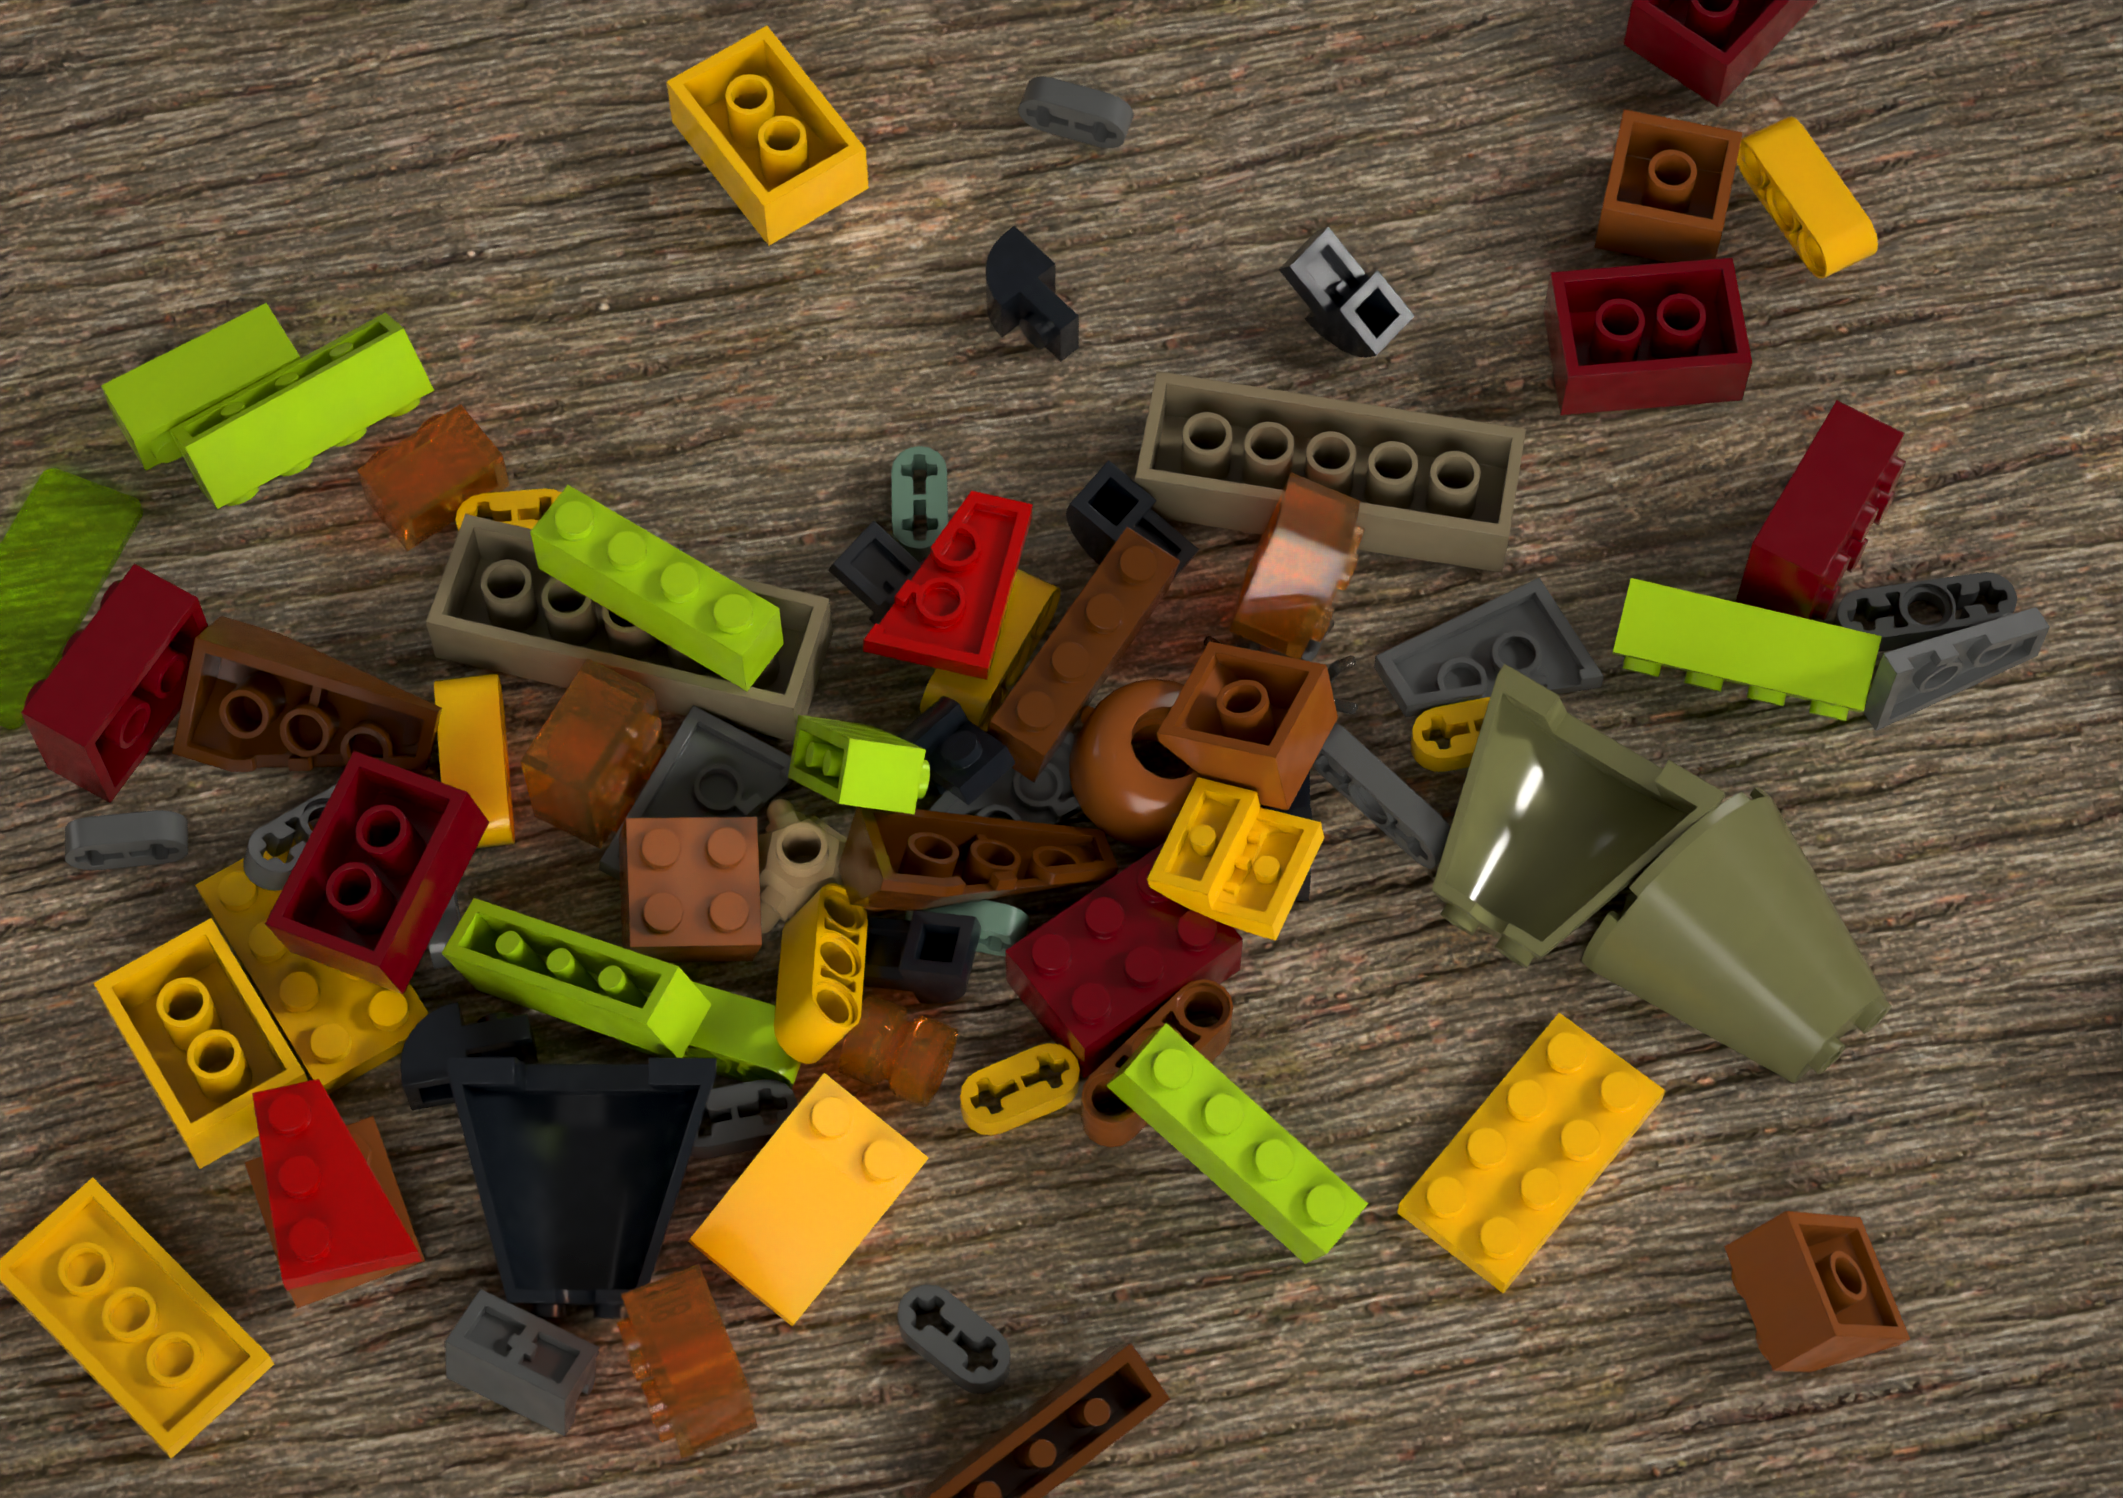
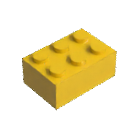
(768, 135)
(200, 1038)

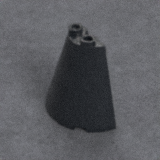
(578, 1170)

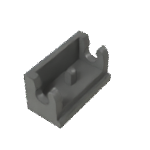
(520, 1361)

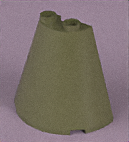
(1554, 821)
(1742, 943)

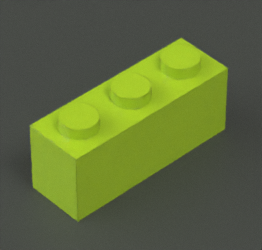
(194, 379)
(858, 765)

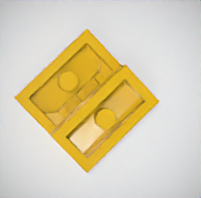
(1236, 858)

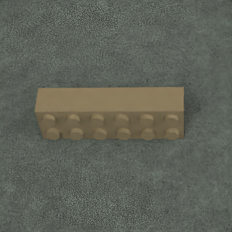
(1423, 479)
(524, 623)

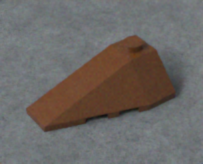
(282, 704)
(963, 858)

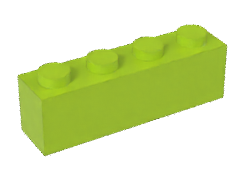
(302, 411)
(657, 587)
(1746, 646)
(577, 978)
(1237, 1144)

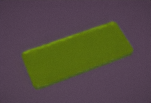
(52, 574)

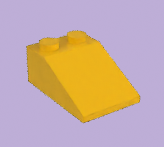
(808, 1199)

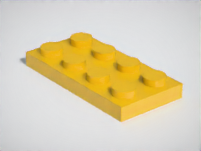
(328, 1016)
(1530, 1152)
(132, 1317)

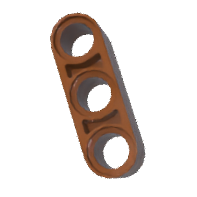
(1208, 1041)

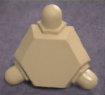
(794, 861)

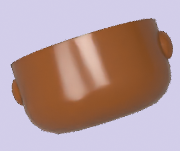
(1108, 777)

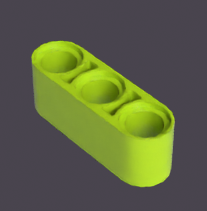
(740, 1037)

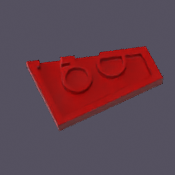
(960, 593)
(322, 1192)

